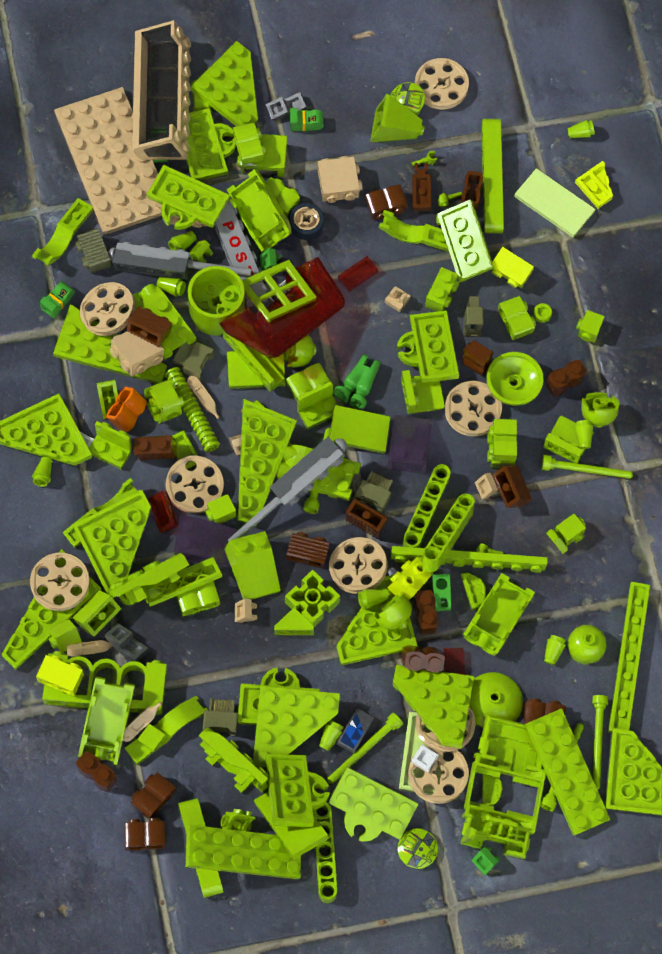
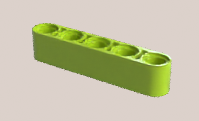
(427, 500)
(448, 533)
(326, 861)
(208, 879)

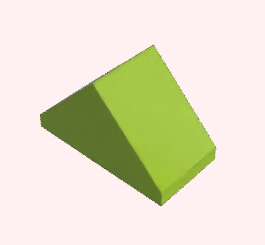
(107, 395)
(294, 624)

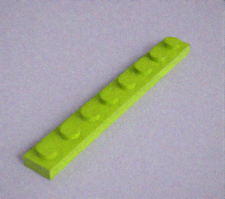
(476, 559)
(629, 656)

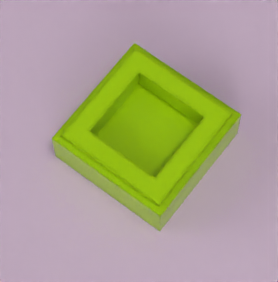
(151, 737)

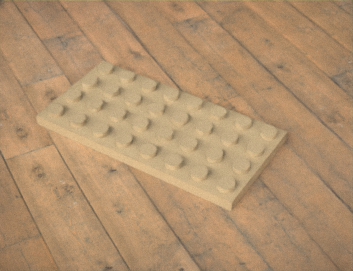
(112, 174)

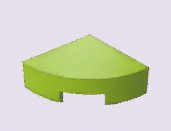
(557, 541)

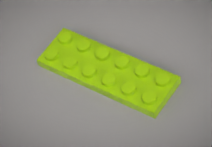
(567, 772)
(239, 852)

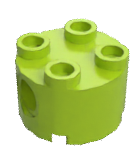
(163, 401)

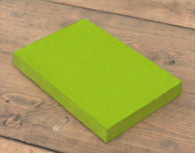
(242, 377)
(360, 429)

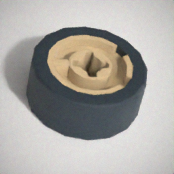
(306, 230)

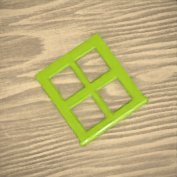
(278, 291)

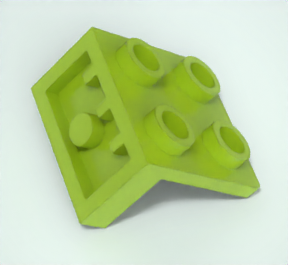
(421, 396)
(316, 405)
(564, 440)
(111, 445)

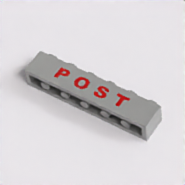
(237, 248)

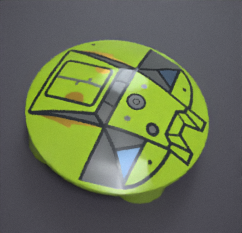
(410, 96)
(417, 848)

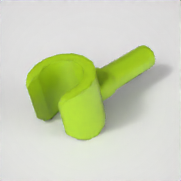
(427, 159)
(443, 198)
(485, 549)

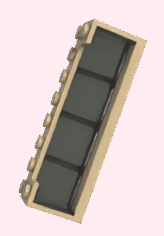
(161, 93)

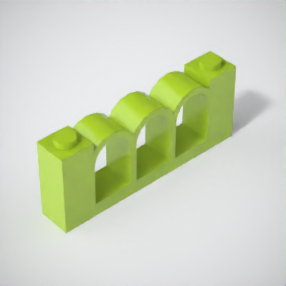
(154, 685)

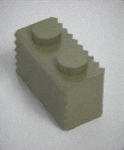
(93, 250)

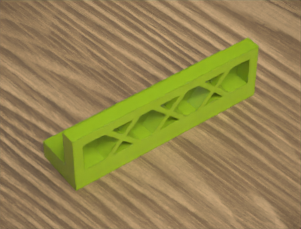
(257, 362)
(189, 579)

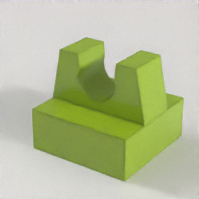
(199, 249)

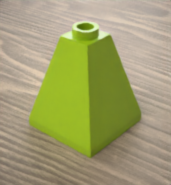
(395, 122)

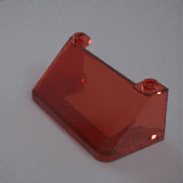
(285, 331)

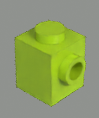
(590, 326)
(220, 510)
(571, 529)
(64, 635)

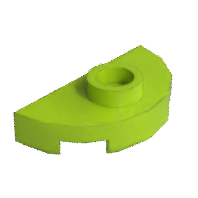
(474, 589)
(491, 790)

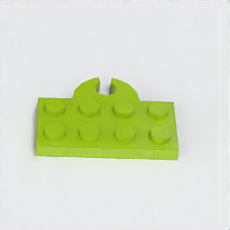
(207, 146)
(187, 199)
(430, 347)
(250, 694)
(293, 790)
(371, 806)

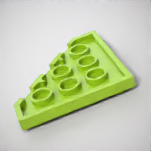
(230, 86)
(46, 431)
(114, 537)
(369, 640)
(439, 700)
(289, 718)
(633, 776)

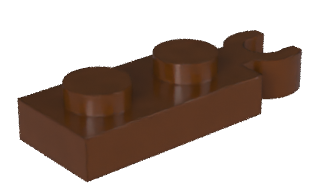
(421, 189)

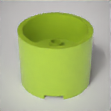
(210, 288)

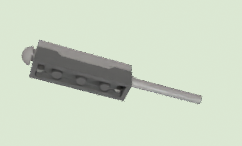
(159, 261)
(300, 479)

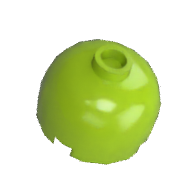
(300, 353)
(600, 408)
(394, 613)
(586, 644)

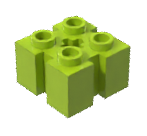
(502, 443)
(312, 588)

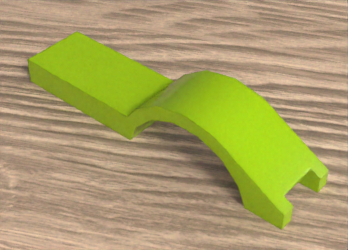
(64, 232)
(413, 234)
(126, 490)
(169, 725)

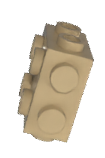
(339, 179)
(135, 353)

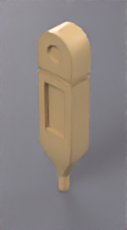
(202, 395)
(88, 648)
(140, 722)

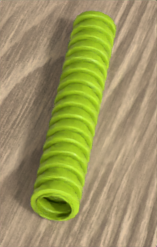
(193, 411)

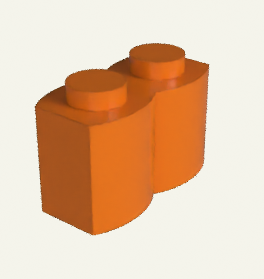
(126, 409)

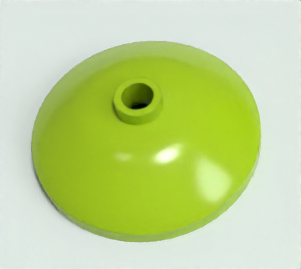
(514, 368)
(509, 697)

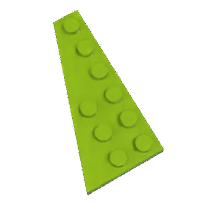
(84, 347)
(262, 449)
(38, 620)

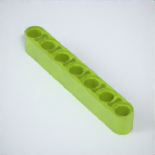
(492, 176)

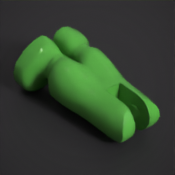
(358, 379)

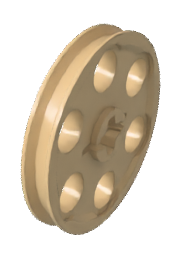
(442, 76)
(115, 306)
(464, 408)
(197, 475)
(351, 561)
(54, 574)
(431, 740)
(447, 778)

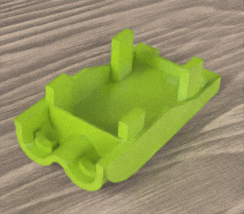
(260, 211)
(155, 300)
(335, 484)
(153, 574)
(498, 615)
(106, 720)
(232, 760)

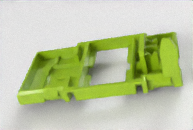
(507, 751)

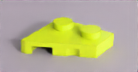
(596, 185)

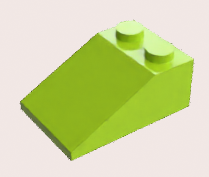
(253, 565)

